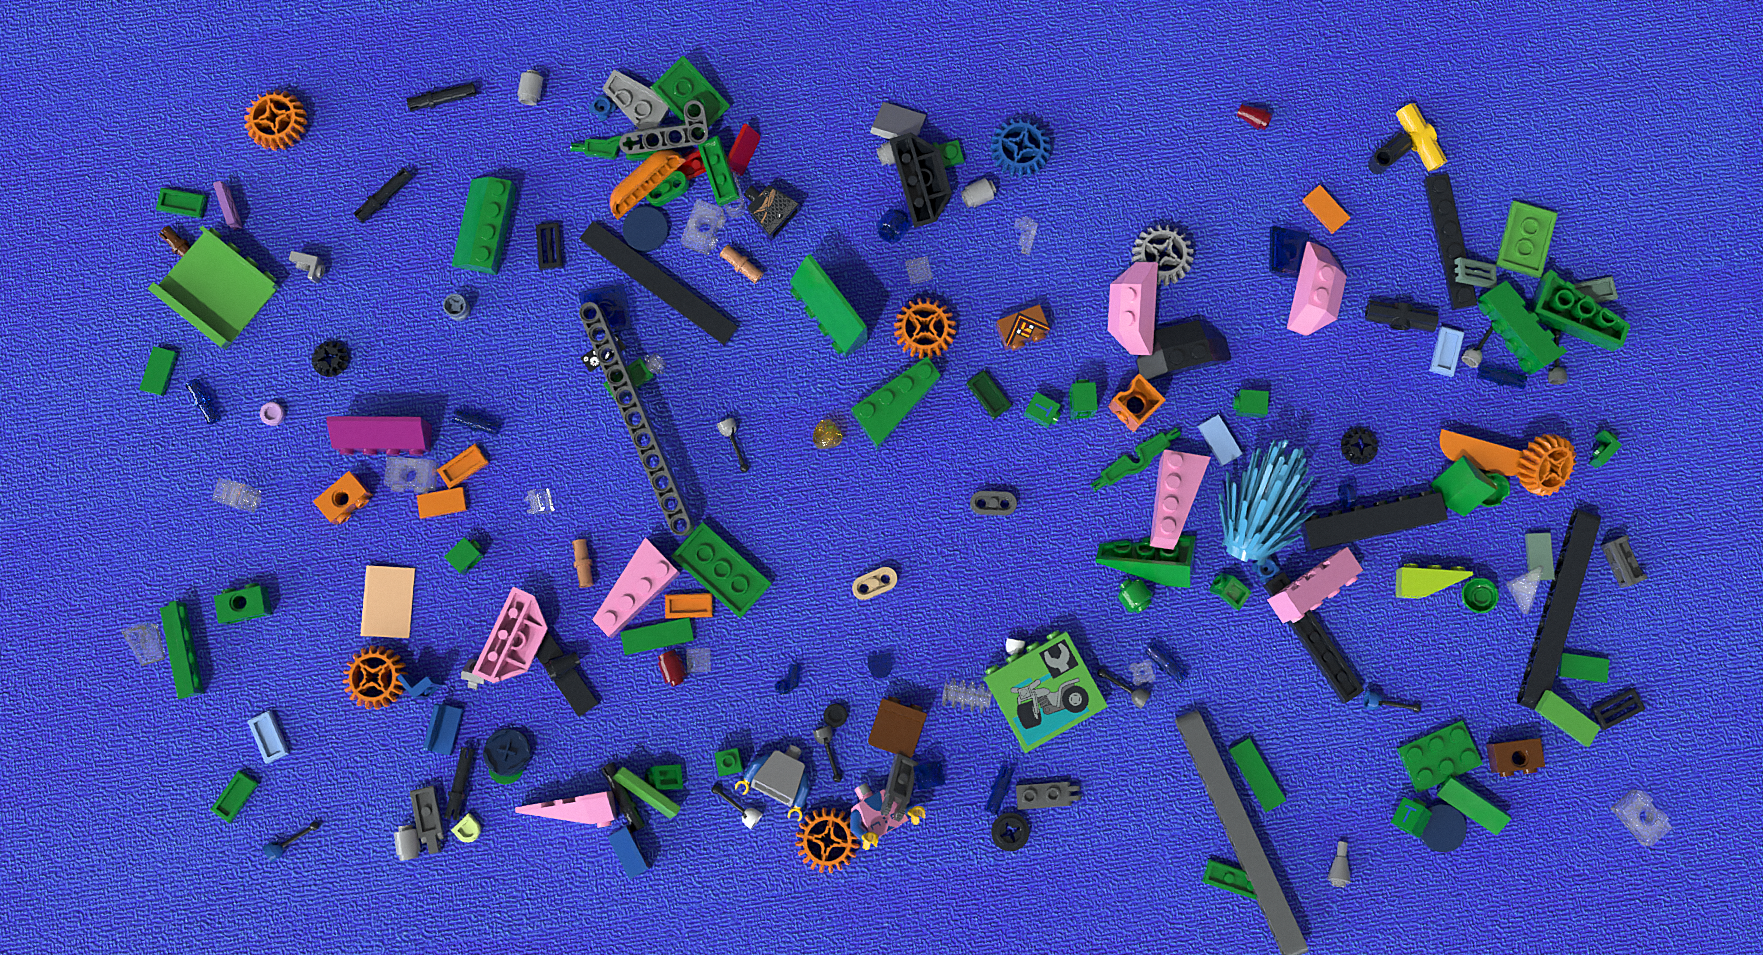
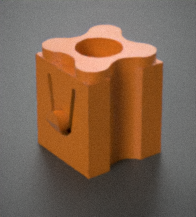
(1143, 391)

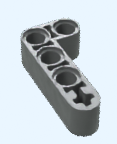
(662, 132)

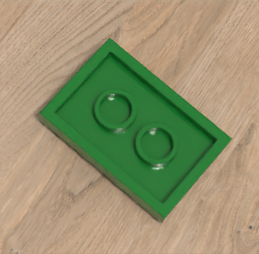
(684, 83)
(1439, 755)

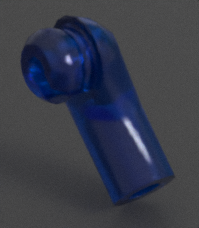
(790, 682)

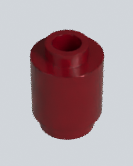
(672, 668)

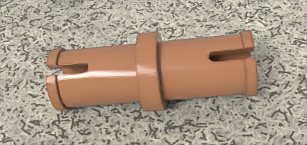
(741, 264)
(582, 563)

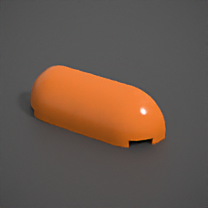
(643, 180)
(1481, 453)

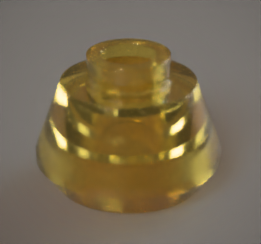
(827, 435)

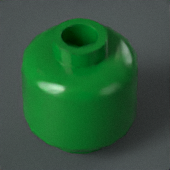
(1135, 595)

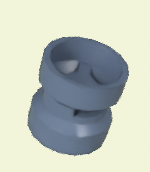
(456, 303)

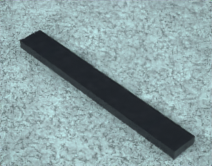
(658, 283)

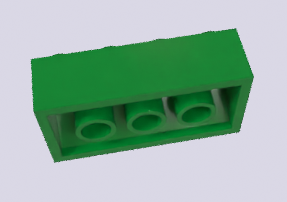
(484, 225)

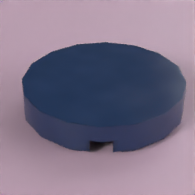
(645, 229)
(507, 752)
(1444, 829)

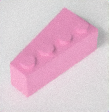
(637, 586)

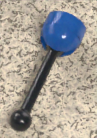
(1373, 701)
(275, 850)

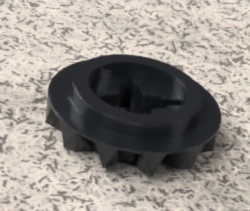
(338, 363)
(1351, 453)
(1020, 836)

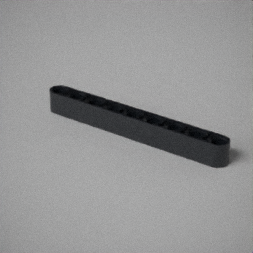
(1559, 607)

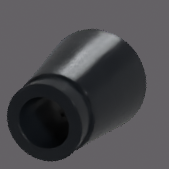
(561, 665)

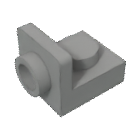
(308, 263)

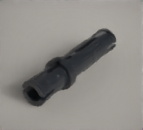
(447, 95)
(379, 198)
(459, 785)
(625, 801)

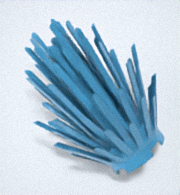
(1265, 504)

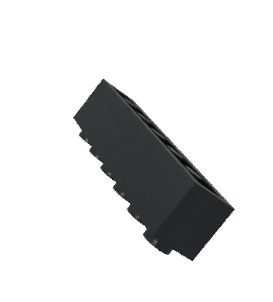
(1373, 521)

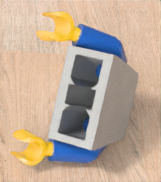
(779, 778)

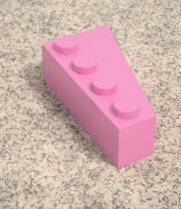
(1175, 491)
(1315, 585)

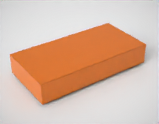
(1325, 209)
(463, 466)
(441, 503)
(688, 606)

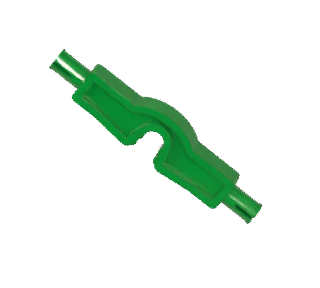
(609, 149)
(1145, 453)

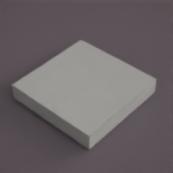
(896, 121)

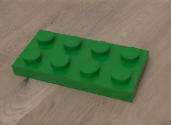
(721, 570)

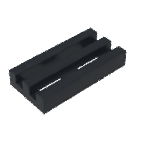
(550, 265)
(1600, 717)

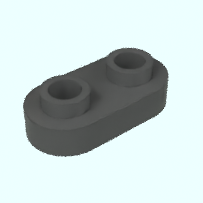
(993, 501)

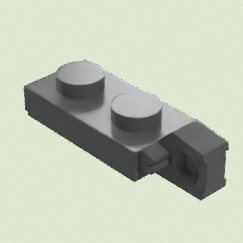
(428, 817)

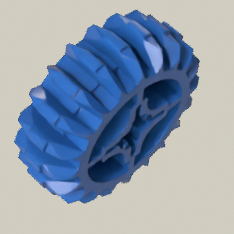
(1029, 150)

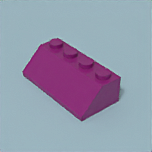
(379, 434)

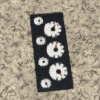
(591, 360)

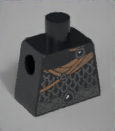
(771, 209)

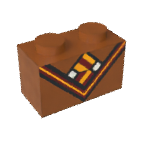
(1023, 328)

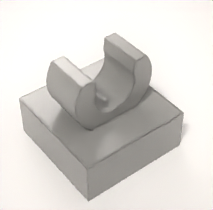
(466, 674)

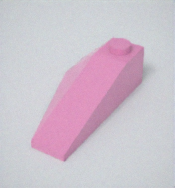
(586, 809)

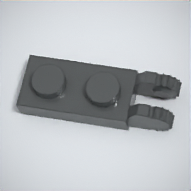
(899, 786)

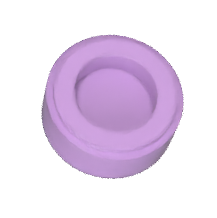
(272, 414)

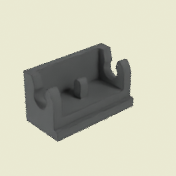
(1623, 562)

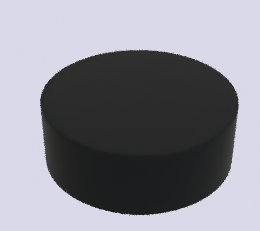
(835, 715)

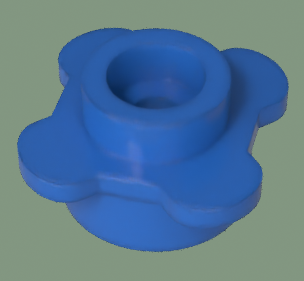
(600, 101)
(1273, 570)

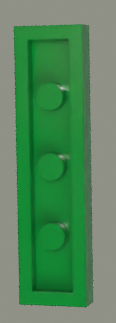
(181, 650)

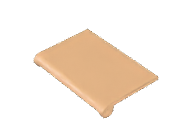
(387, 601)

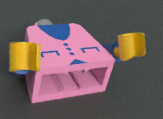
(869, 823)

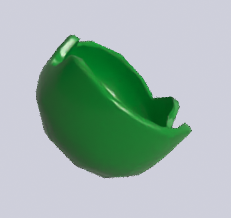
(1499, 495)
(1480, 595)

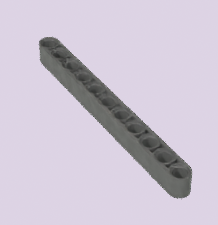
(628, 410)
(1241, 834)

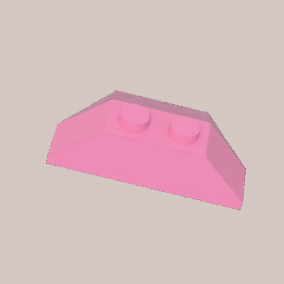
(1317, 291)
(1133, 308)
(513, 639)

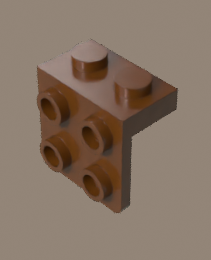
(897, 727)

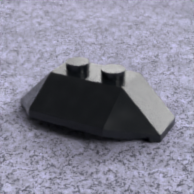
(921, 178)
(1183, 350)

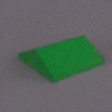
(1463, 486)

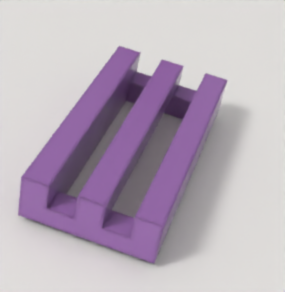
(227, 205)

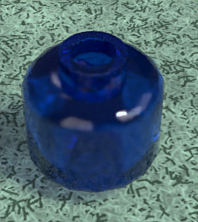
(893, 225)

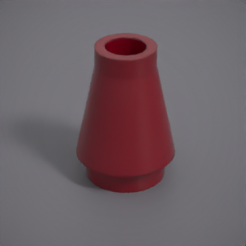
(1255, 116)

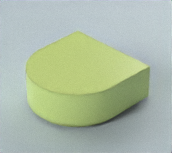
(467, 829)

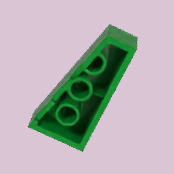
(1575, 314)
(1519, 328)
(890, 405)

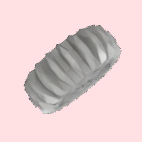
(1170, 258)

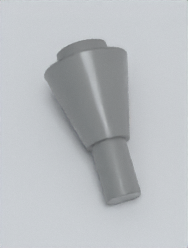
(1339, 872)

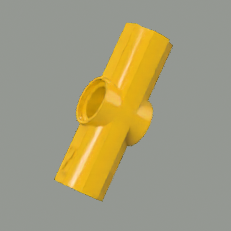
(1422, 137)

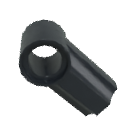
(1390, 153)

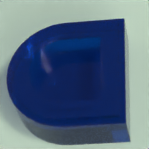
(880, 665)

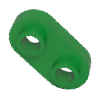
(668, 189)

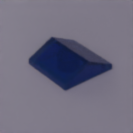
(1286, 251)
(614, 304)

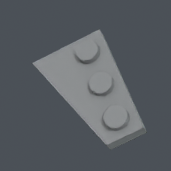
(636, 101)

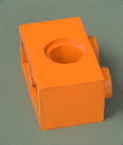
(329, 500)

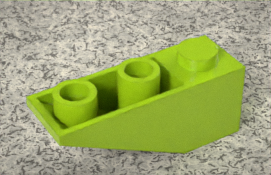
(1419, 582)

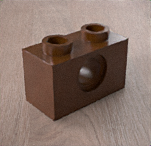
(1501, 756)

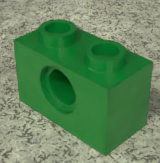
(1082, 399)
(228, 604)

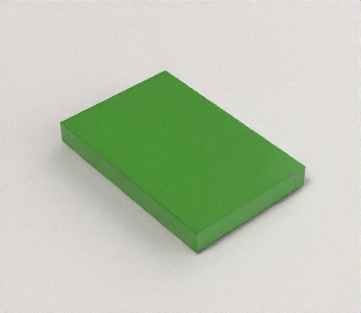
(1526, 239)

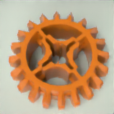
(258, 120)
(910, 314)
(1546, 464)
(367, 683)
(823, 861)

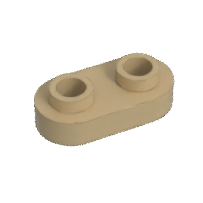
(874, 583)

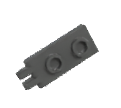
(1045, 795)

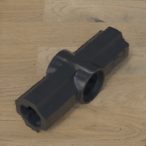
(1401, 316)

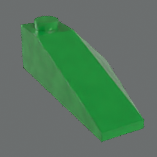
(1152, 563)

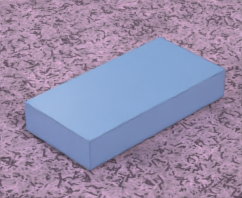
(1446, 351)
(1220, 440)
(268, 737)

